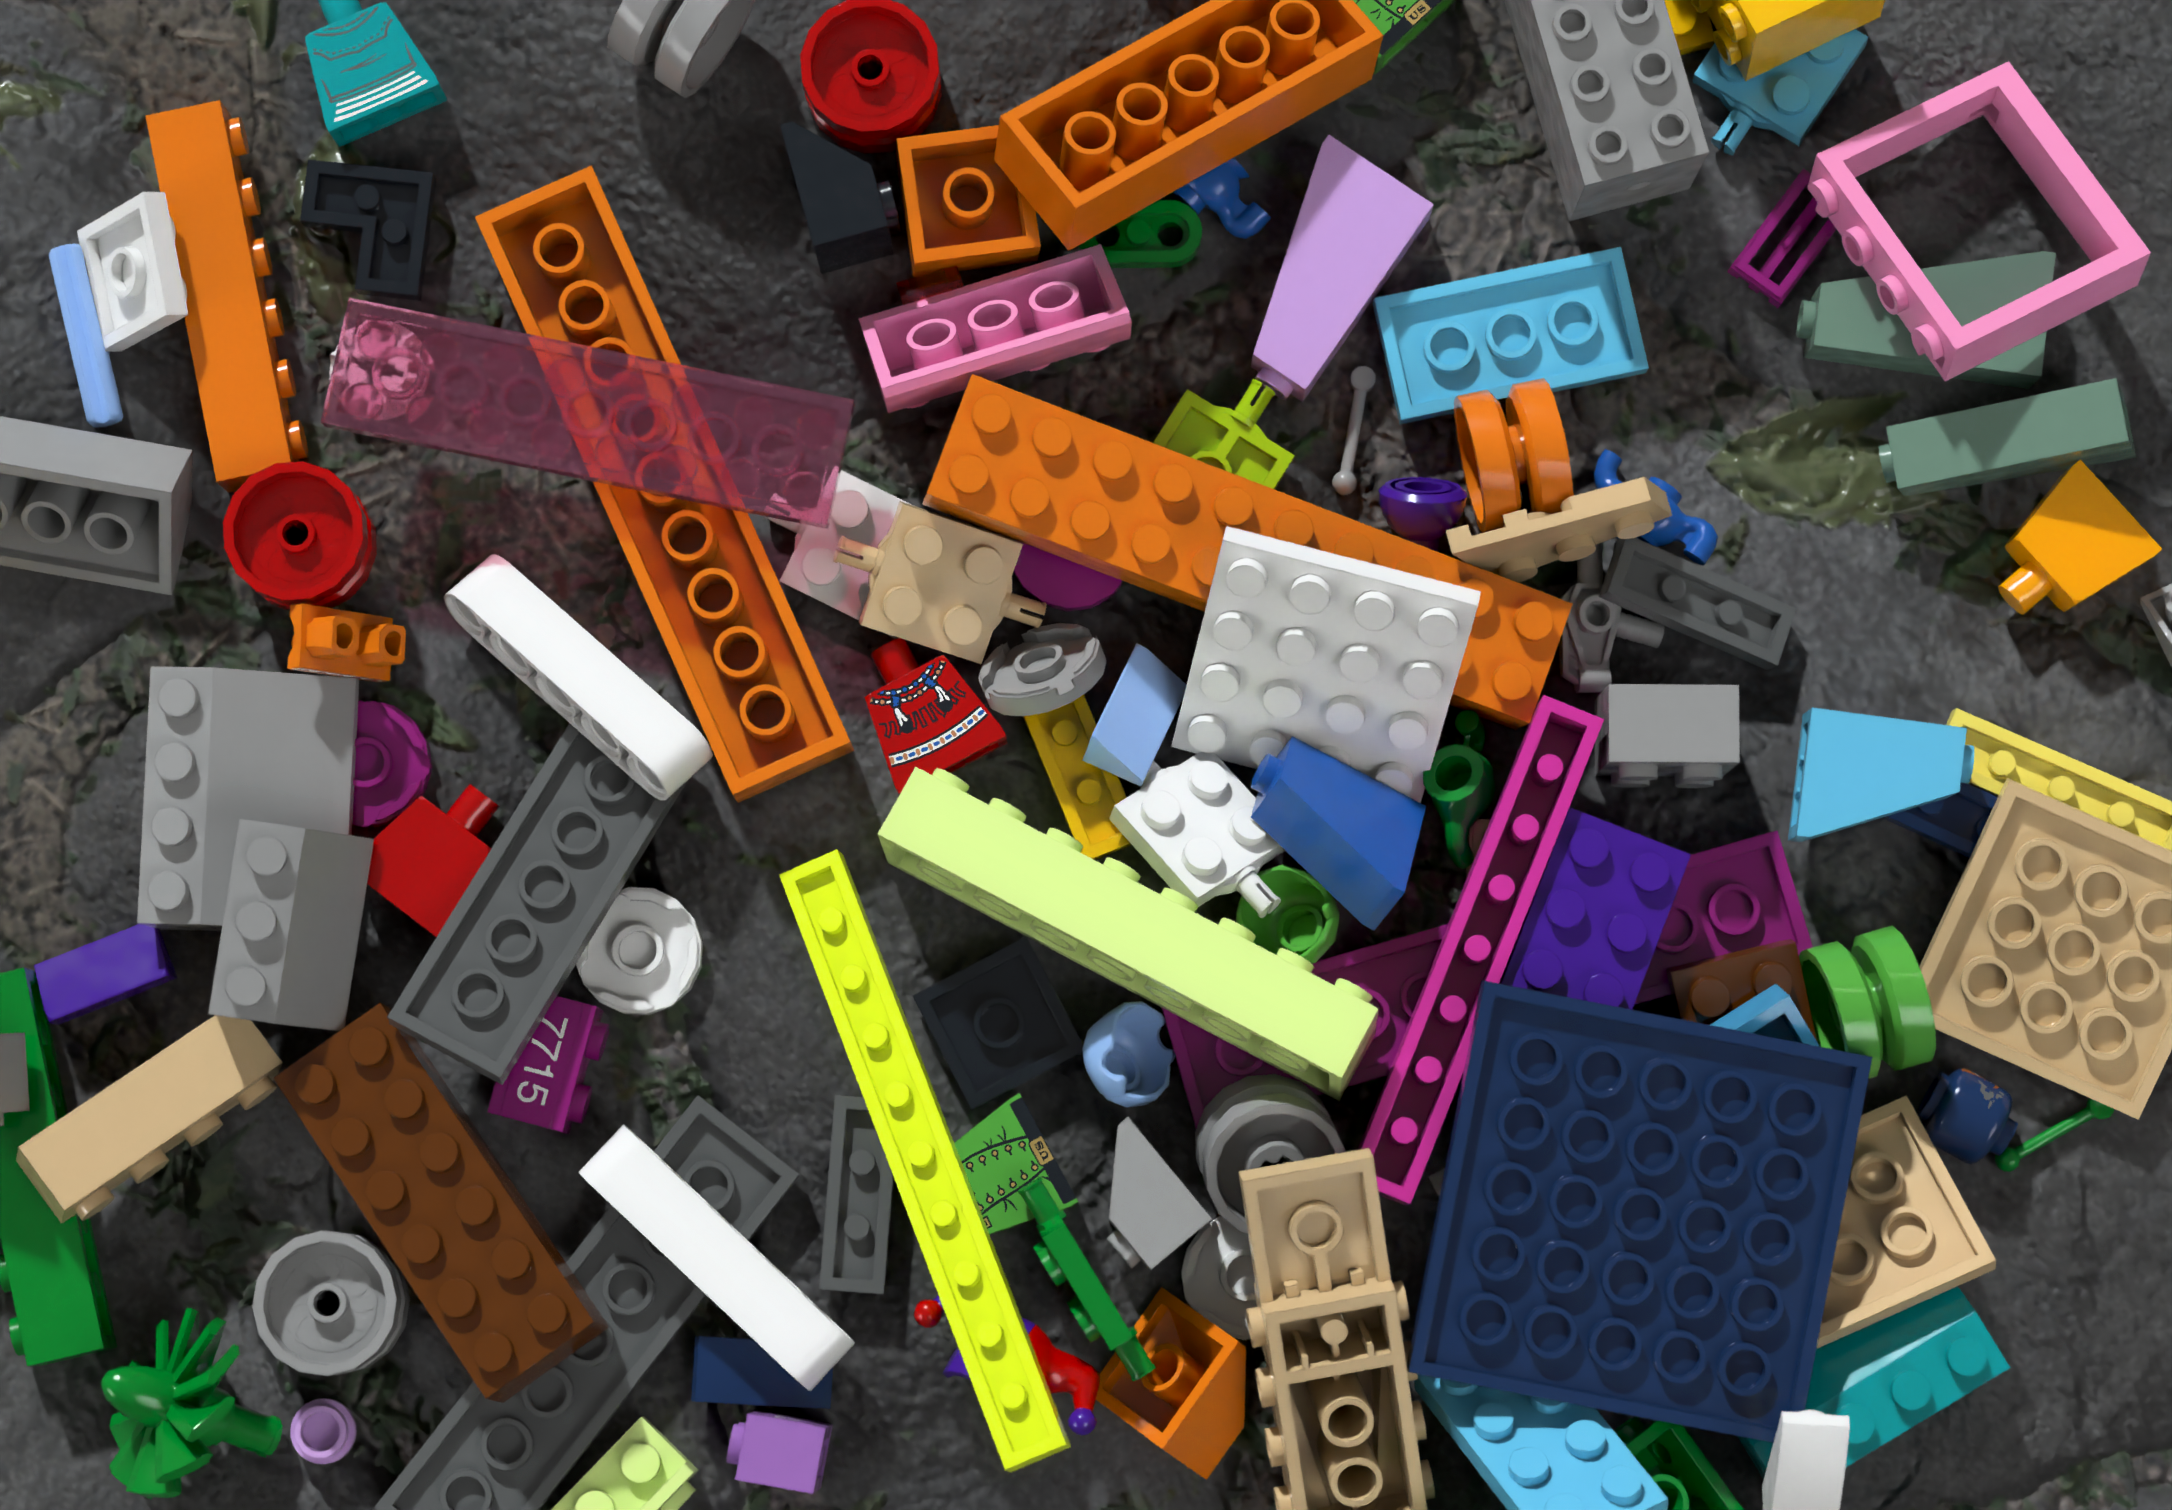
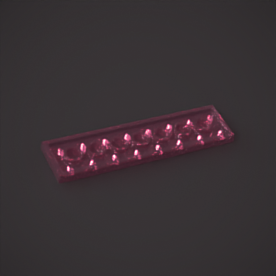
(588, 413)

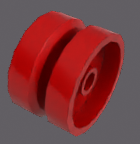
(859, 41)
(306, 501)

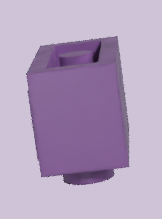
(780, 1451)

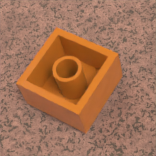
(962, 203)

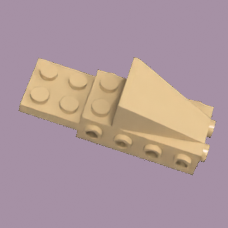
(1332, 1339)

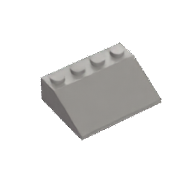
(231, 751)

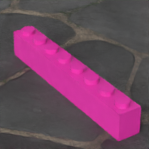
(1477, 943)

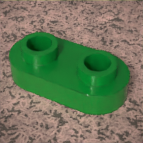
(1139, 239)

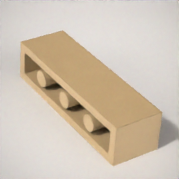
(148, 1114)

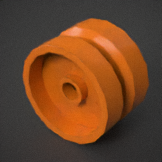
(1512, 455)

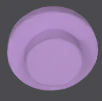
(323, 1431)

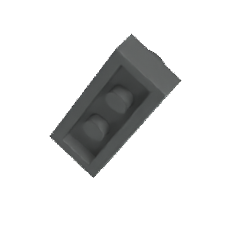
(1697, 602)
(856, 1203)

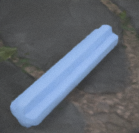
(84, 337)

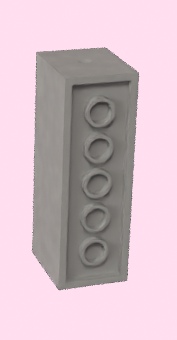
(1609, 100)

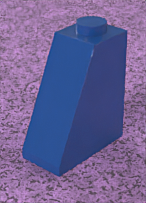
(1339, 827)

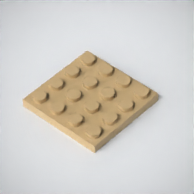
(2060, 950)

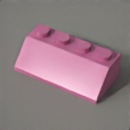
(996, 328)

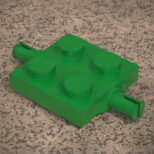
(1092, 1304)

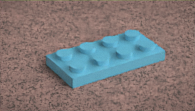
(1509, 327)
(1541, 1449)

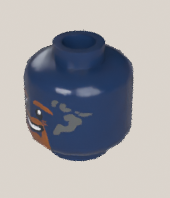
(1967, 1115)

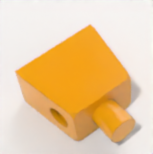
(2074, 544)

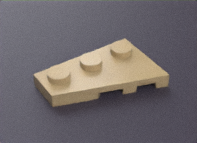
(1570, 535)

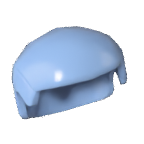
(1127, 1055)

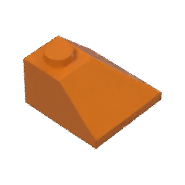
(1194, 1394)

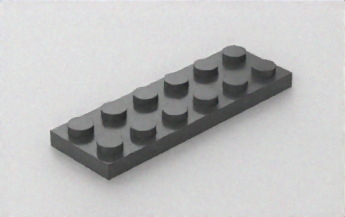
(530, 909)

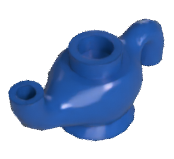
(1219, 192)
(1693, 532)

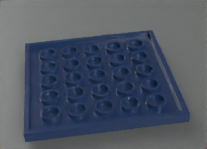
(1638, 1213)

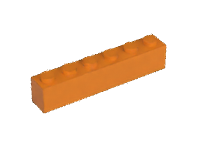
(229, 314)

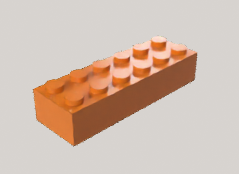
(1179, 106)

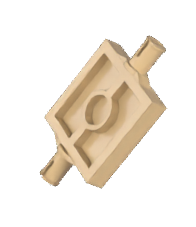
(940, 582)

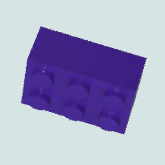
(1596, 913)

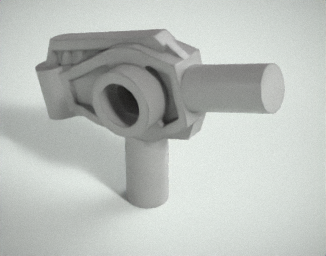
(1593, 627)

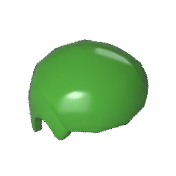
(1301, 922)

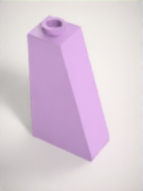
(1338, 259)

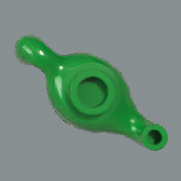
(1461, 786)

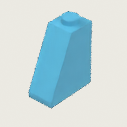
(1870, 768)

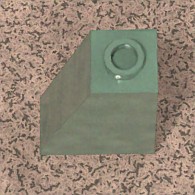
(1854, 328)
(2010, 439)

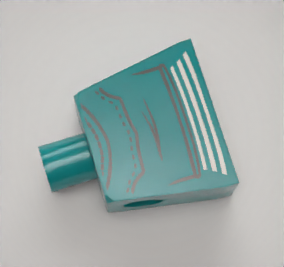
(367, 70)

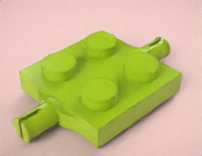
(1227, 436)

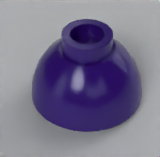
(1422, 508)

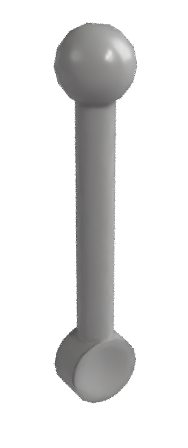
(1361, 381)

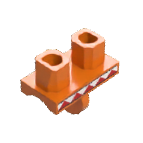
(345, 643)

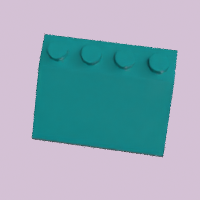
(1898, 1372)

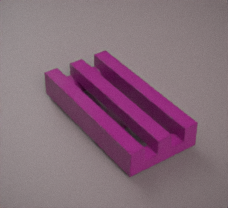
(1760, 279)

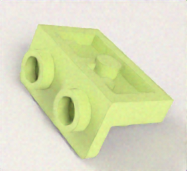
(635, 1474)

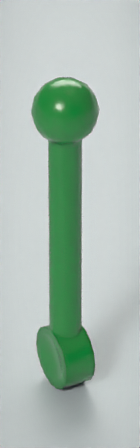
(2010, 1158)

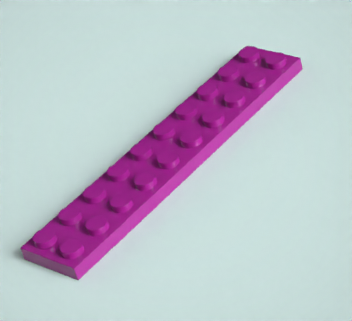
(1724, 904)

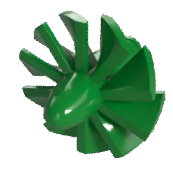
(178, 1411)

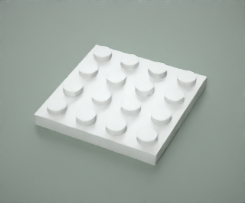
(1326, 655)

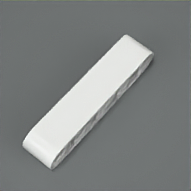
(578, 677)
(716, 1257)

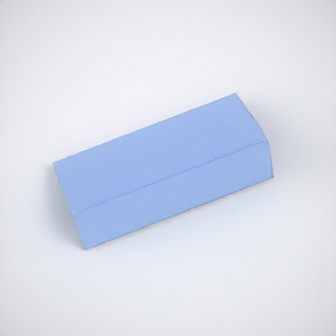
(1136, 717)

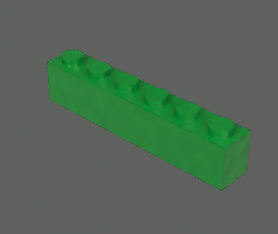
(44, 1263)

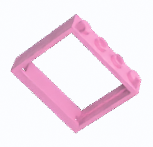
(2052, 165)

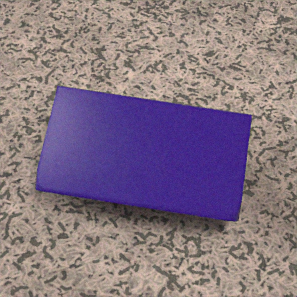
(103, 973)

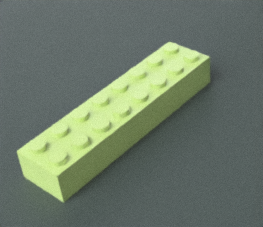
(1129, 931)

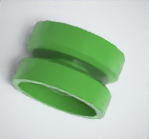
(1871, 1000)

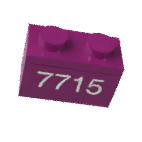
(550, 1073)

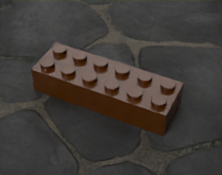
(441, 1204)

